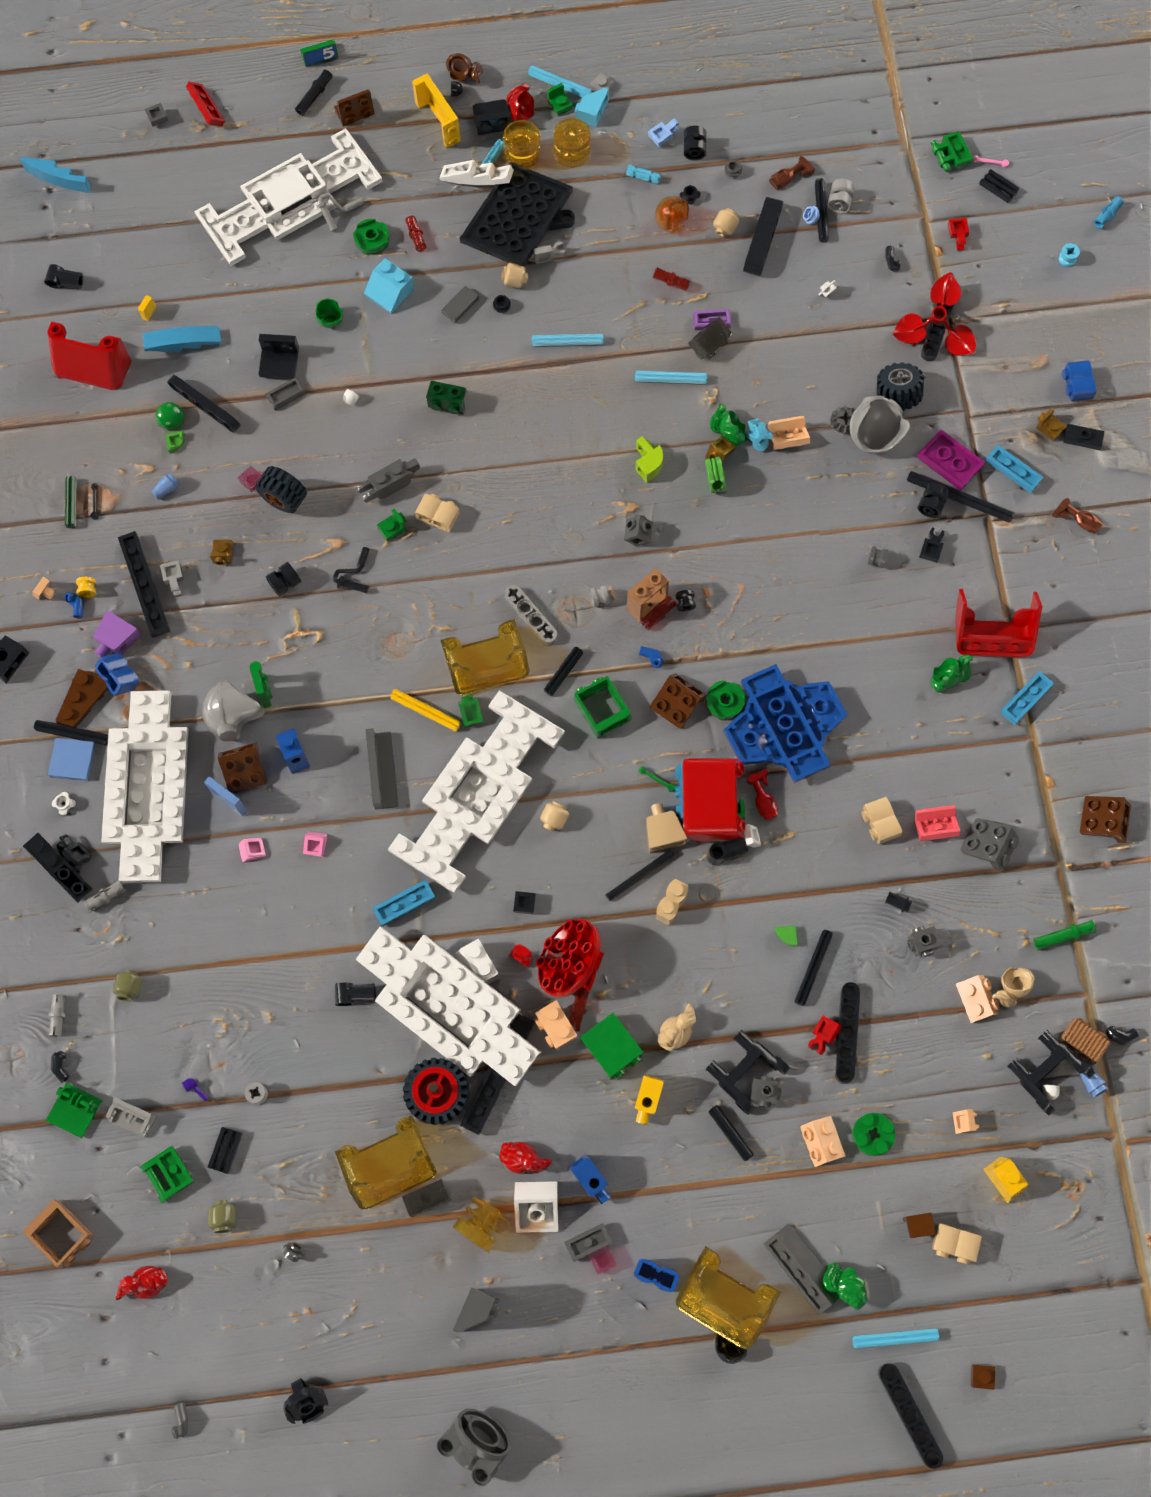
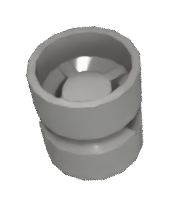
(841, 196)

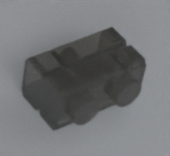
(710, 339)
(426, 1198)

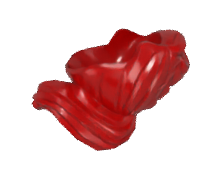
(521, 103)
(522, 1158)
(144, 1283)

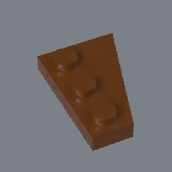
(81, 696)

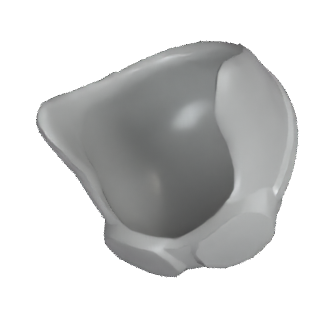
(878, 425)
(228, 710)

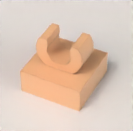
(43, 589)
(965, 1121)

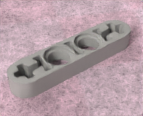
(528, 616)

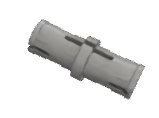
(104, 896)
(57, 1015)

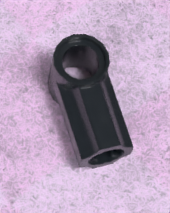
(57, 277)
(728, 850)
(348, 994)

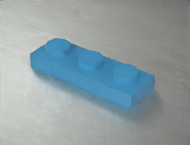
(1014, 469)
(1026, 698)
(404, 903)

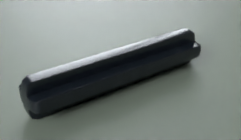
(563, 671)
(731, 1133)

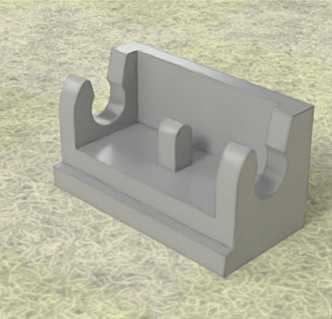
(130, 1117)

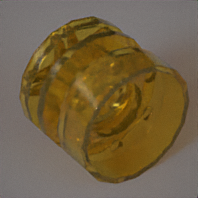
(572, 142)
(521, 143)
(481, 1224)

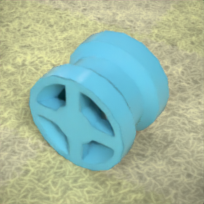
(1069, 260)

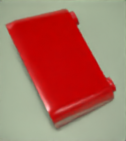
(85, 363)
(711, 799)

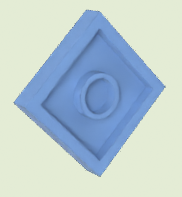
(71, 759)
(225, 796)

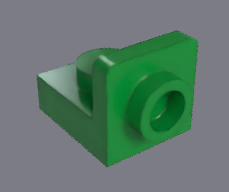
(558, 99)
(392, 525)
(470, 710)

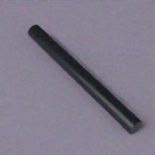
(639, 875)

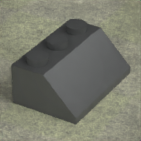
(476, 1310)

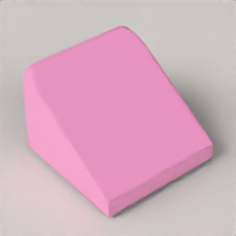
(314, 843)
(251, 849)

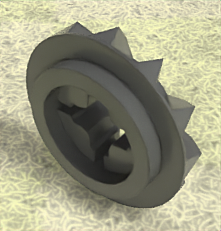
(838, 422)

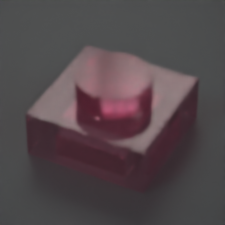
(249, 478)
(602, 1260)

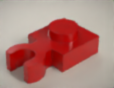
(825, 1032)

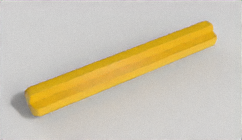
(425, 710)

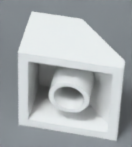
(478, 961)
(536, 1207)

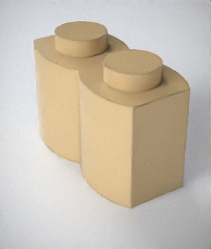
(437, 512)
(882, 820)
(668, 906)
(956, 1243)

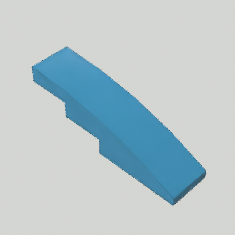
(51, 173)
(182, 337)

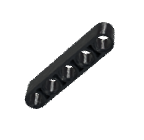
(763, 236)

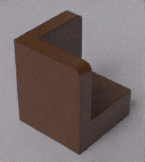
(920, 1225)

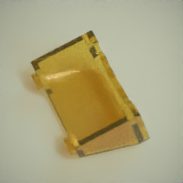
(488, 661)
(387, 1166)
(724, 1302)

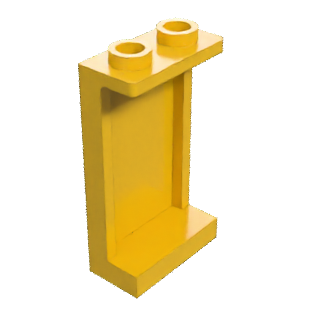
(427, 93)

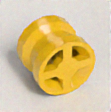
(86, 587)

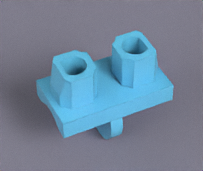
(758, 434)

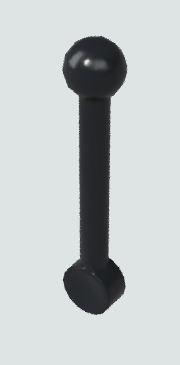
(94, 515)

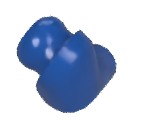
(76, 602)

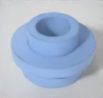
(811, 214)

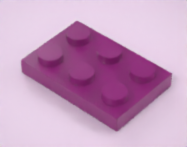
(950, 459)

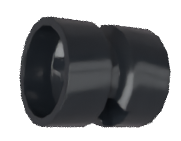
(695, 142)
(933, 500)
(283, 579)

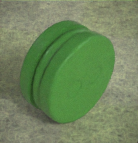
(715, 474)

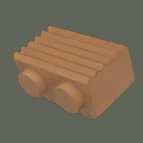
(1084, 1040)

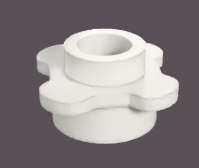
(827, 288)
(63, 797)

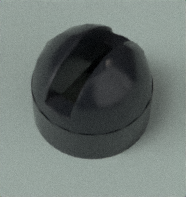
(456, 88)

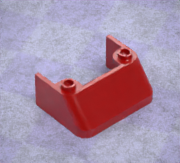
(997, 637)

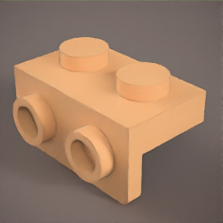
(788, 432)
(978, 998)
(555, 1025)
(822, 1141)

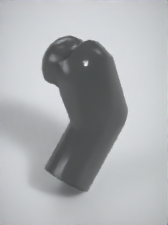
(182, 1421)

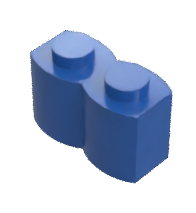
(1079, 380)
(117, 674)
(662, 1278)

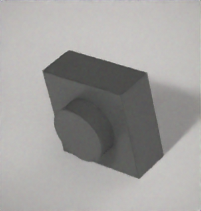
(156, 114)

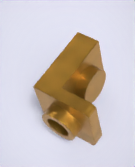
(1050, 425)
(721, 447)
(222, 552)

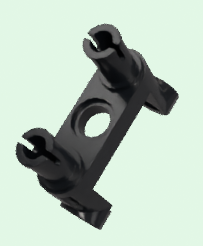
(1058, 1053)
(728, 1080)

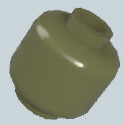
(127, 985)
(222, 1217)

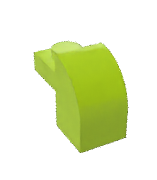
(652, 461)

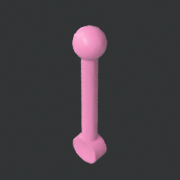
(1004, 163)

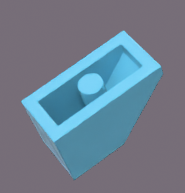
(592, 106)

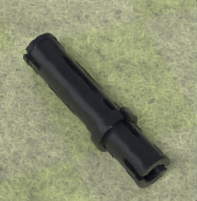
(318, 86)

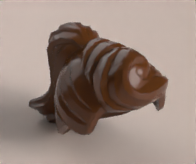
(462, 67)

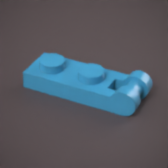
(679, 791)

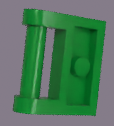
(260, 682)
(173, 1170)

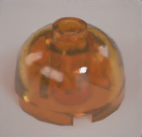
(671, 213)

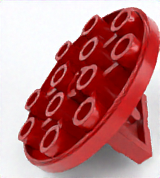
(570, 959)

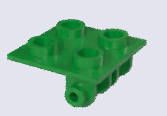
(73, 1110)

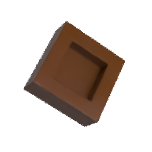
(982, 1377)

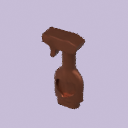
(786, 175)
(1083, 518)

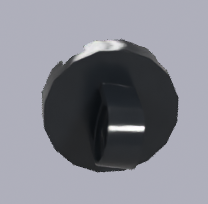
(304, 1403)

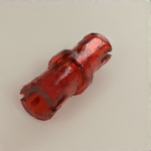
(415, 233)
(671, 279)
(658, 613)
(578, 1009)

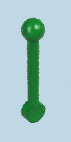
(670, 787)

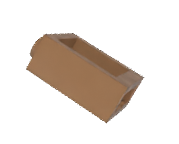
(650, 590)
(43, 1220)

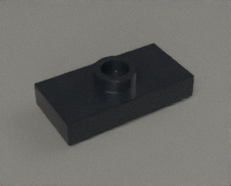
(1083, 437)

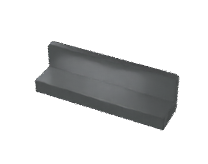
(381, 769)
(801, 1267)

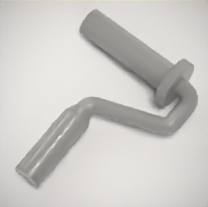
(348, 207)

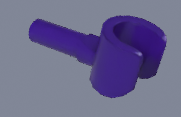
(190, 1084)

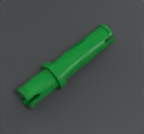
(1073, 932)

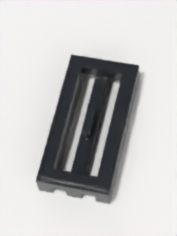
(1000, 184)
(223, 1131)

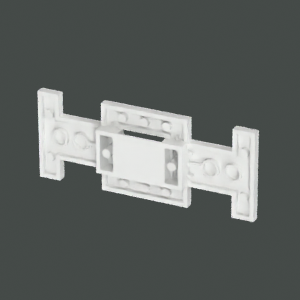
(282, 188)
(484, 795)

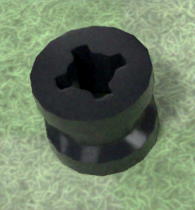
(685, 600)

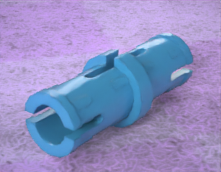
(1108, 212)

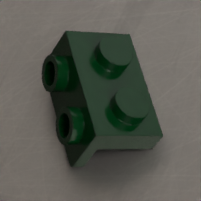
(446, 397)

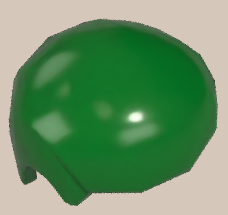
(328, 313)
(169, 416)

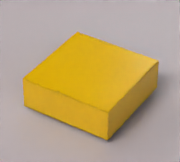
(146, 308)

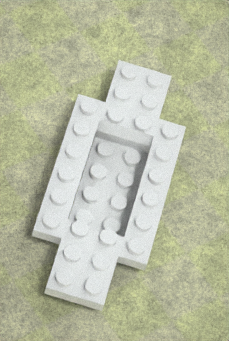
(155, 786)
(454, 999)

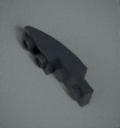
(58, 867)

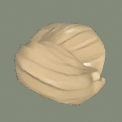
(1015, 985)
(677, 1029)

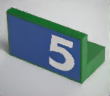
(319, 53)

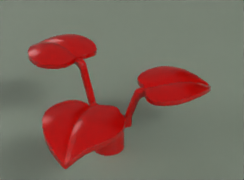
(911, 327)

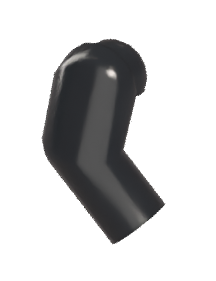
(889, 255)
(1121, 1037)
(56, 1066)

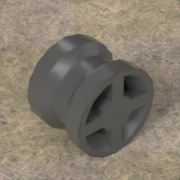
(877, 556)

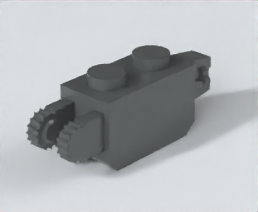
(389, 479)

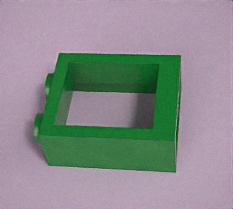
(610, 723)

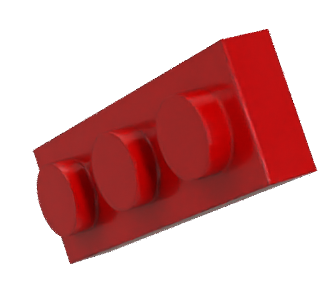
(205, 104)

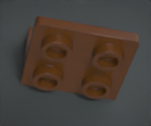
(354, 107)
(677, 700)
(242, 768)
(1106, 817)

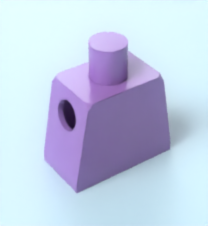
(114, 635)

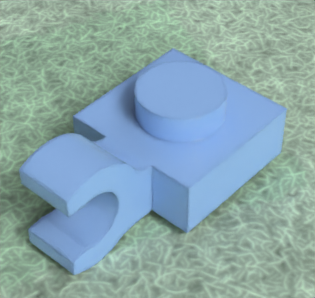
(662, 133)

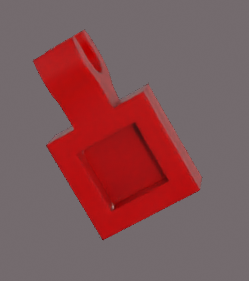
(959, 229)

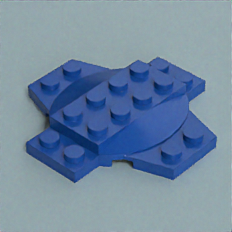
(785, 723)

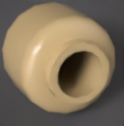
(726, 222)
(514, 275)
(554, 816)

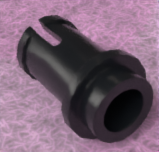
(898, 902)

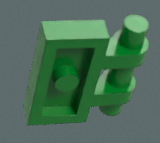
(956, 148)

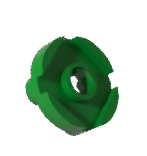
(375, 244)
(725, 689)
(863, 1140)

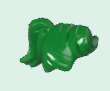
(728, 424)
(951, 672)
(846, 1284)

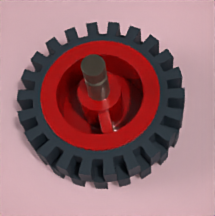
(435, 1091)

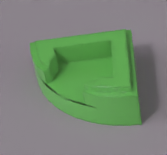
(175, 440)
(787, 935)

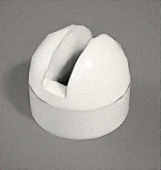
(350, 397)
(1051, 1091)

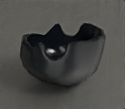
(728, 1351)

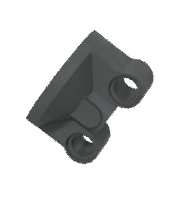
(476, 1444)

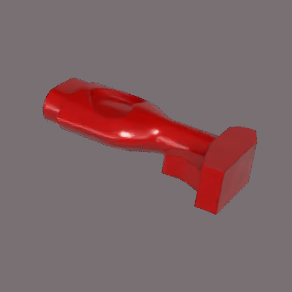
(764, 801)
(521, 955)

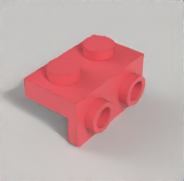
(936, 823)

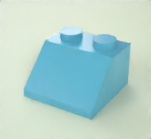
(389, 285)

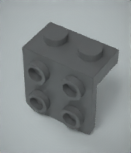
(991, 843)

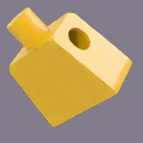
(651, 1088)
(1006, 1178)

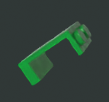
(612, 1046)

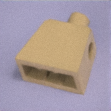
(663, 829)

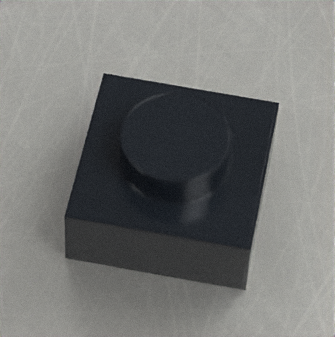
(524, 902)

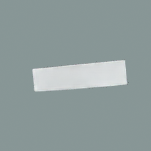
(473, 174)

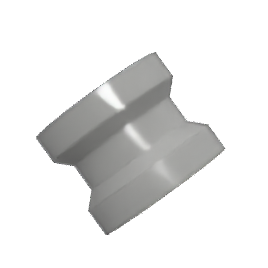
(599, 595)
(260, 1095)

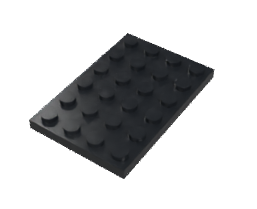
(516, 215)

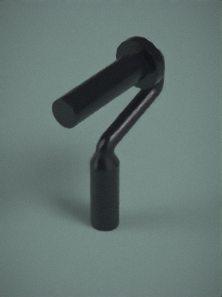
(349, 584)

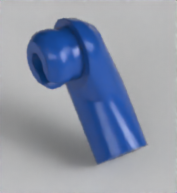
(653, 655)

